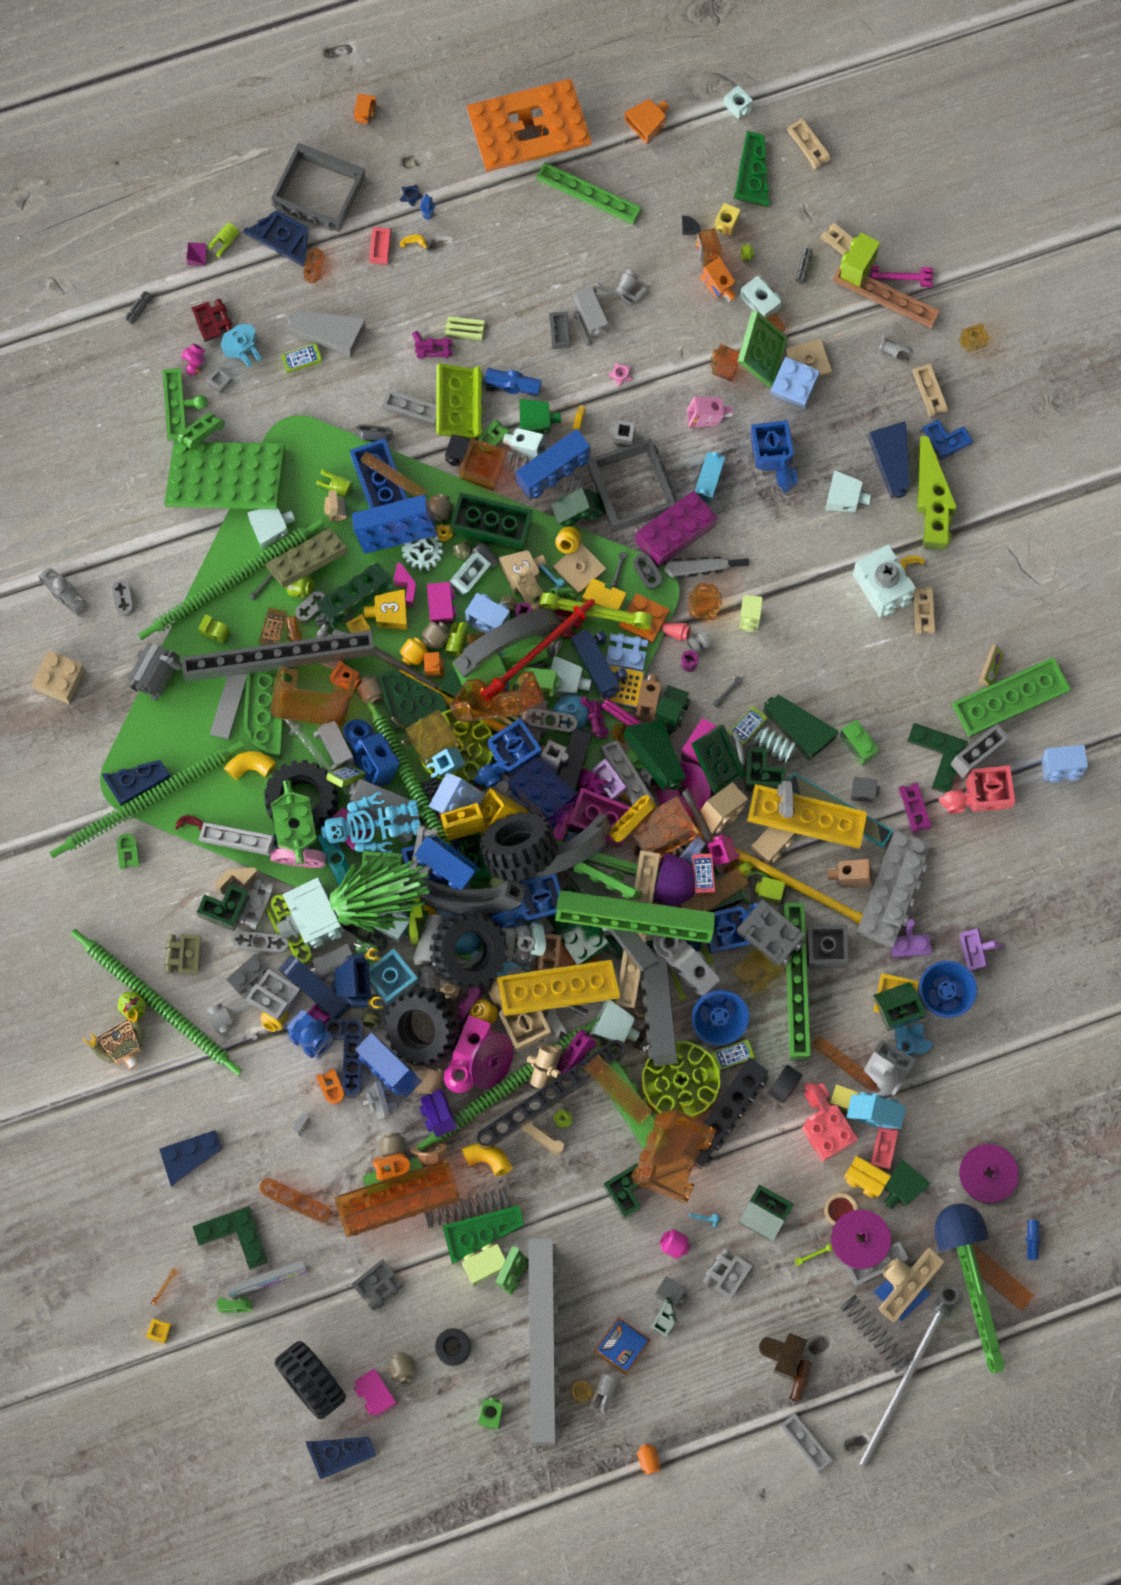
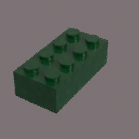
(491, 522)

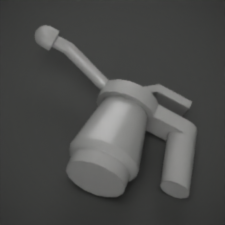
(627, 283)

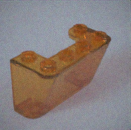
(308, 705)
(471, 705)
(672, 1154)

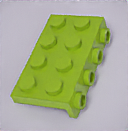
(459, 401)

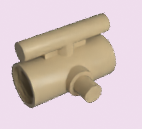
(545, 1065)

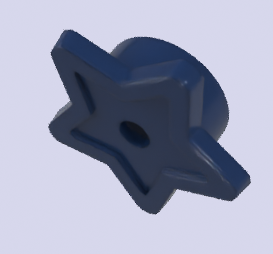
(410, 199)

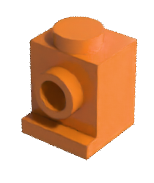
(364, 108)
(433, 665)
(340, 670)

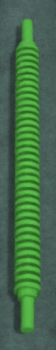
(158, 625)
(222, 756)
(407, 773)
(156, 1002)
(484, 1102)

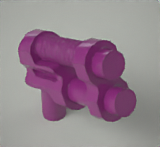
(425, 347)
(596, 717)

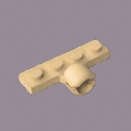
(907, 1282)

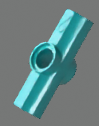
(333, 850)

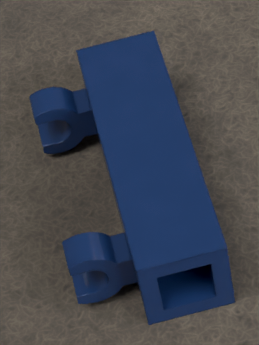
(596, 665)

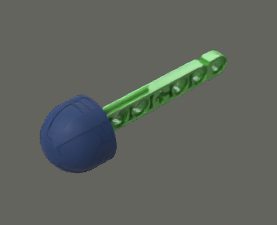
(959, 1228)

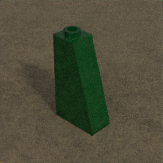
(799, 726)
(656, 752)

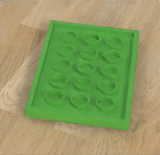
(225, 475)

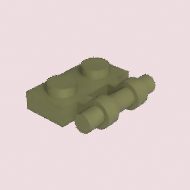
(188, 957)

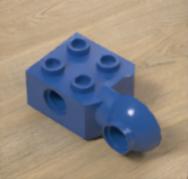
(774, 451)
(511, 749)
(371, 752)
(538, 902)
(725, 929)
(310, 1035)

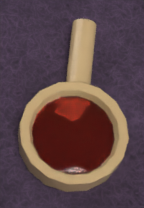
(838, 1206)

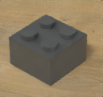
(827, 946)

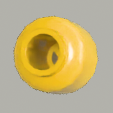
(568, 540)
(413, 651)
(484, 1011)
(272, 1024)

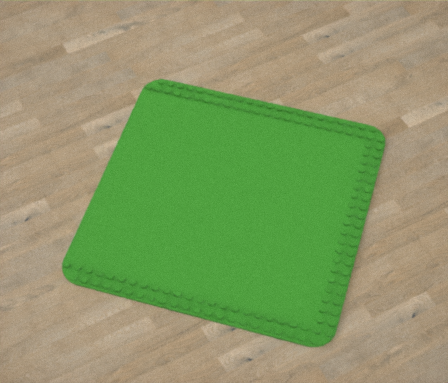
(181, 719)

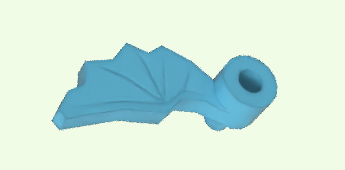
(559, 583)
(714, 1218)

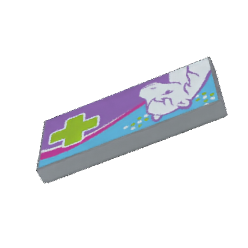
(267, 1279)

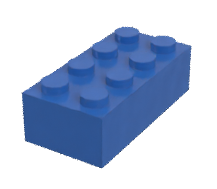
(553, 465)
(376, 487)
(394, 524)

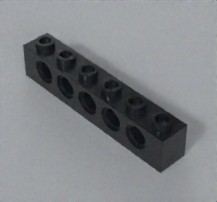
(750, 1070)

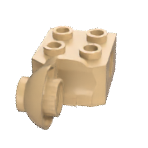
(522, 1028)

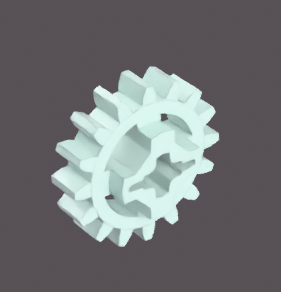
(429, 552)

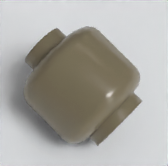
(441, 507)
(435, 635)
(370, 690)
(392, 1144)
(402, 1368)

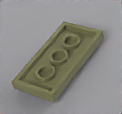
(306, 558)

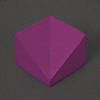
(196, 254)

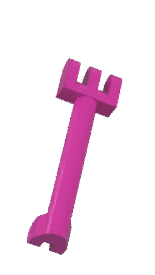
(925, 274)

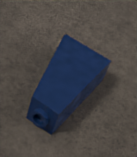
(891, 454)

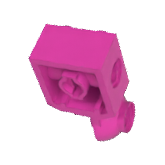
(473, 1030)

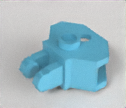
(241, 344)

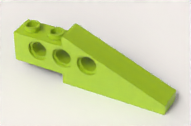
(931, 480)

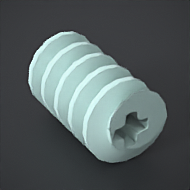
(774, 744)

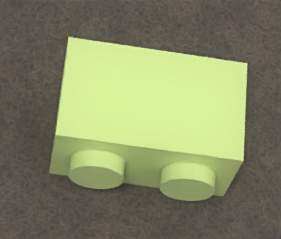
(750, 613)
(484, 1263)

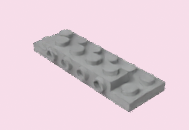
(894, 889)

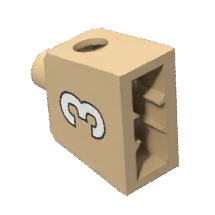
(514, 562)

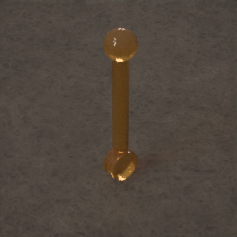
(172, 1272)

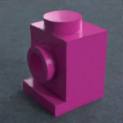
(722, 850)

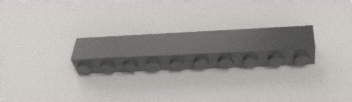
(278, 655)

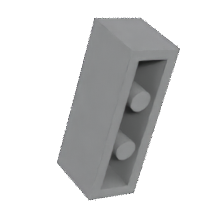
(979, 751)

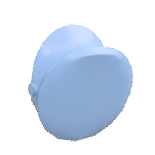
(693, 849)

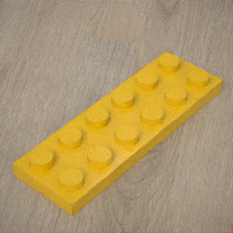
(809, 817)
(558, 987)

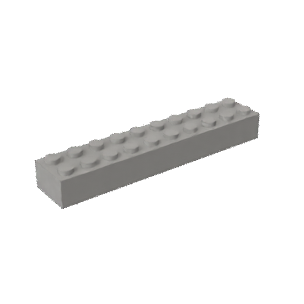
(542, 1346)

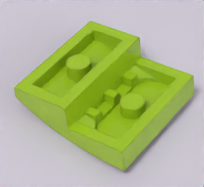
(416, 919)

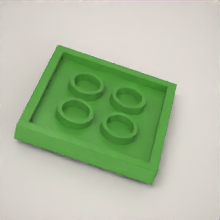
(762, 348)

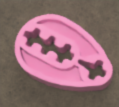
(312, 858)

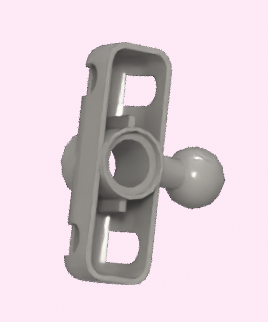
(63, 591)

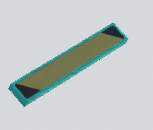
(873, 829)

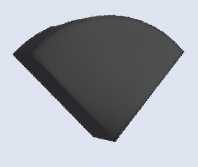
(689, 226)

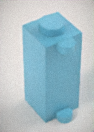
(710, 476)

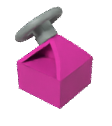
(704, 727)

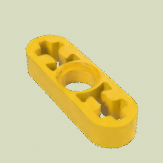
(631, 818)

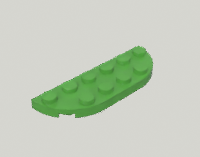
(260, 724)

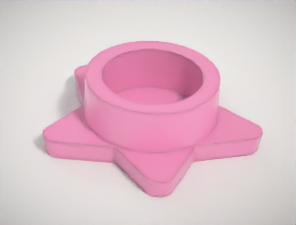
(621, 369)

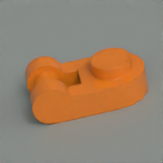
(333, 1093)
(398, 1163)

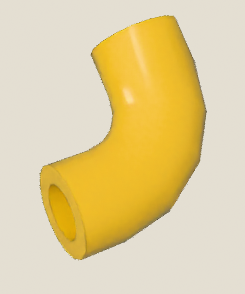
(250, 761)
(494, 1157)

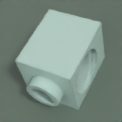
(738, 95)

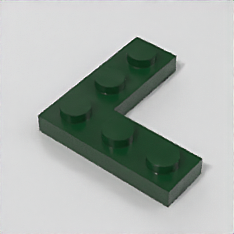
(942, 743)
(228, 1224)

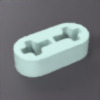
(538, 935)

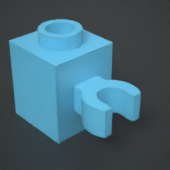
(446, 762)

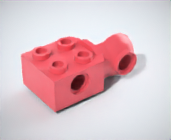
(985, 791)
(828, 1128)

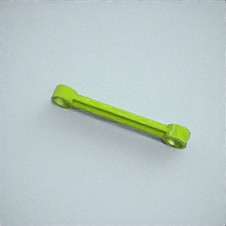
(638, 619)

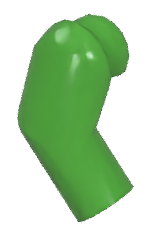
(564, 592)

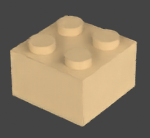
(58, 677)
(723, 808)

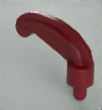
(189, 820)

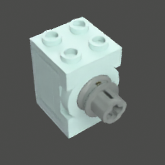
(884, 581)
(310, 915)

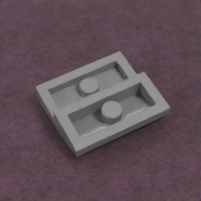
(273, 994)

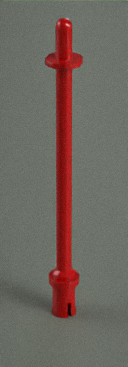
(498, 684)

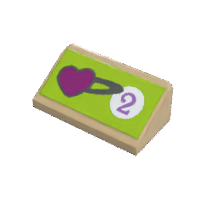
(991, 666)

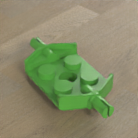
(291, 807)

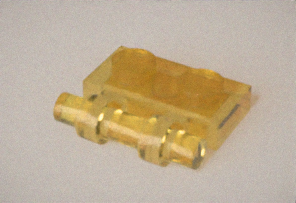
(751, 966)

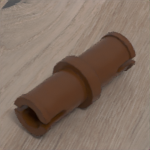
(800, 1380)

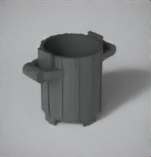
(154, 670)

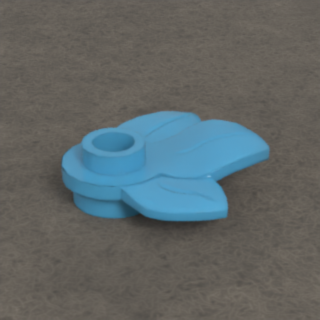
(913, 1039)

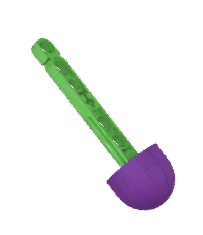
(673, 881)

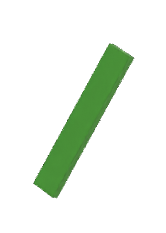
(589, 193)

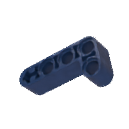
(313, 987)
(349, 1058)

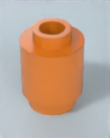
(649, 1459)

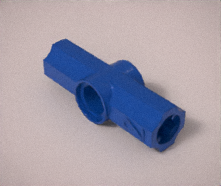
(512, 382)

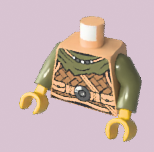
(120, 1042)

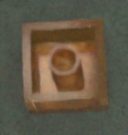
(482, 464)

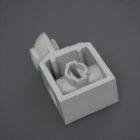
(683, 962)
(888, 1068)

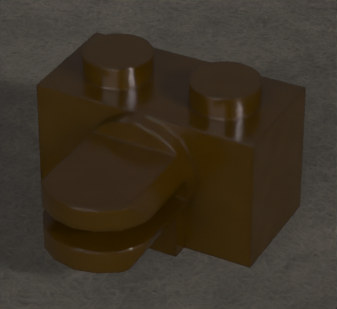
(786, 1354)

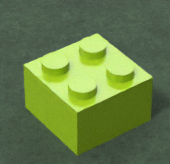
(859, 259)

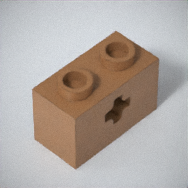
(550, 958)

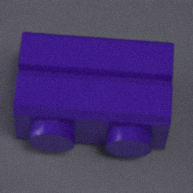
(438, 1113)

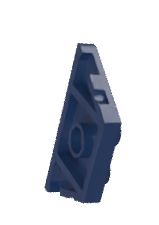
(281, 235)

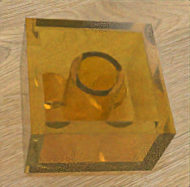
(431, 736)

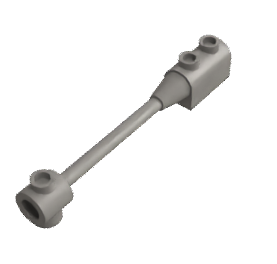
(323, 968)

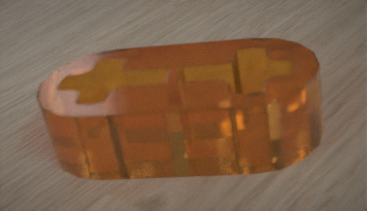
(317, 266)

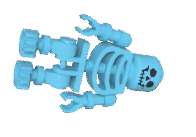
(338, 829)

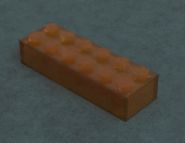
(397, 1198)

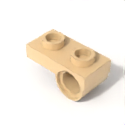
(335, 507)

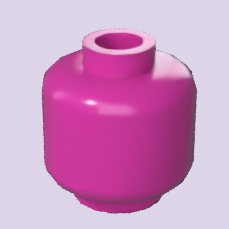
(674, 1243)

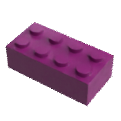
(675, 529)

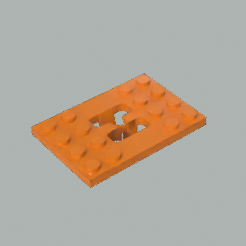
(500, 139)

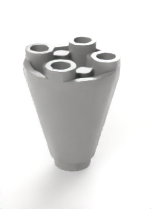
(422, 952)

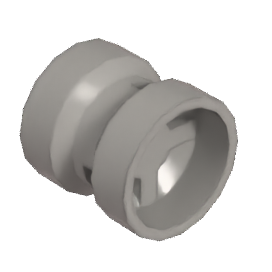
(699, 642)

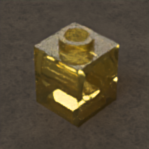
(977, 331)

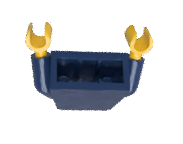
(353, 980)

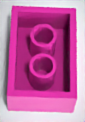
(589, 806)

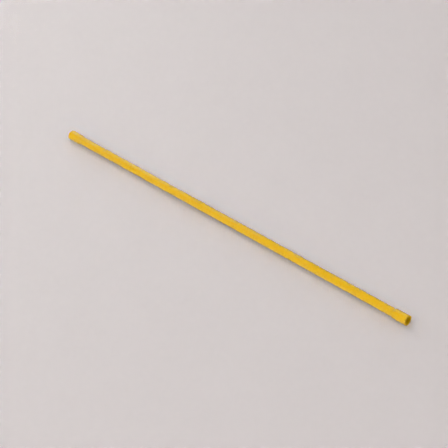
(855, 916)

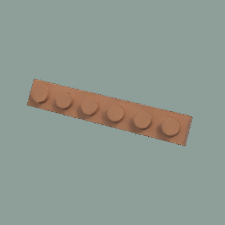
(892, 299)

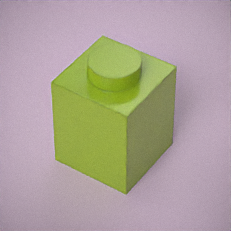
(770, 890)

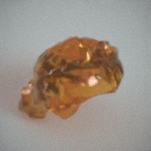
(704, 601)

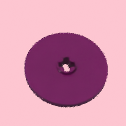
(694, 781)
(491, 1060)
(979, 1185)
(860, 1254)

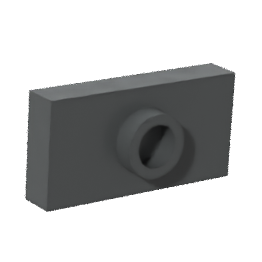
(559, 330)

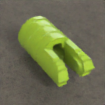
(226, 237)
(340, 484)
(456, 639)

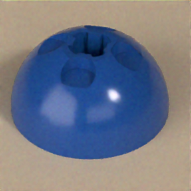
(952, 980)
(723, 1025)

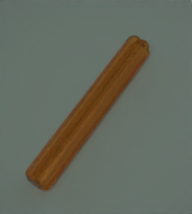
(393, 475)

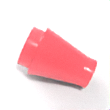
(677, 630)

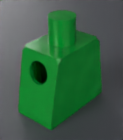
(536, 416)

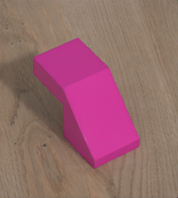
(404, 580)

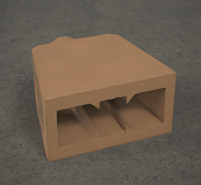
(648, 699)
(859, 875)

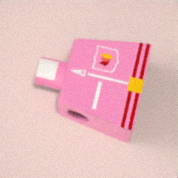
(707, 412)

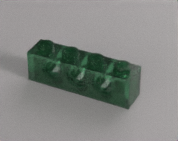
(335, 614)

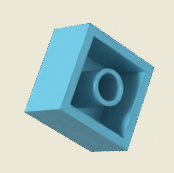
(391, 977)
(876, 1110)

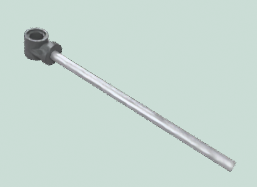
(942, 1308)

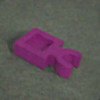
(590, 781)

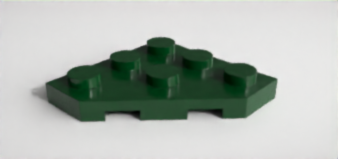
(408, 698)

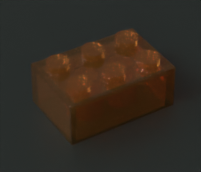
(665, 828)

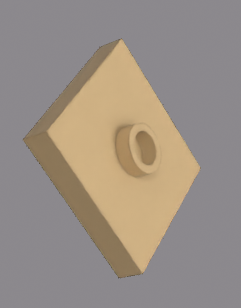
(812, 355)
(579, 568)

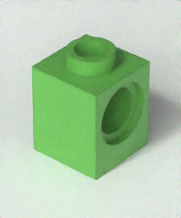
(490, 1422)

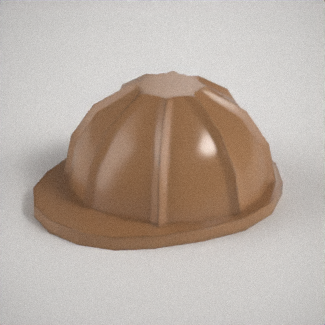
(431, 1155)

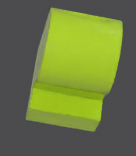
(213, 629)

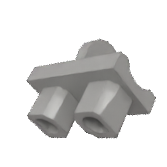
(377, 1100)

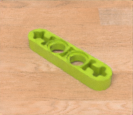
(276, 910)

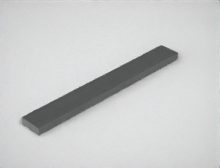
(630, 941)

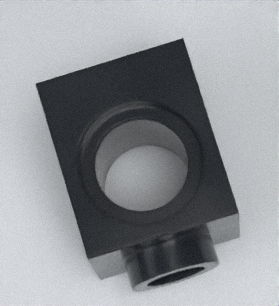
(456, 450)

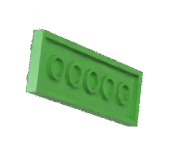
(1011, 697)

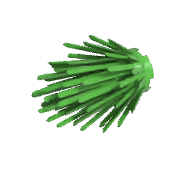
(362, 902)

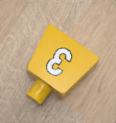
(389, 610)

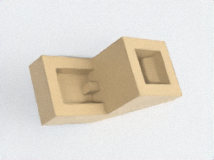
(243, 876)

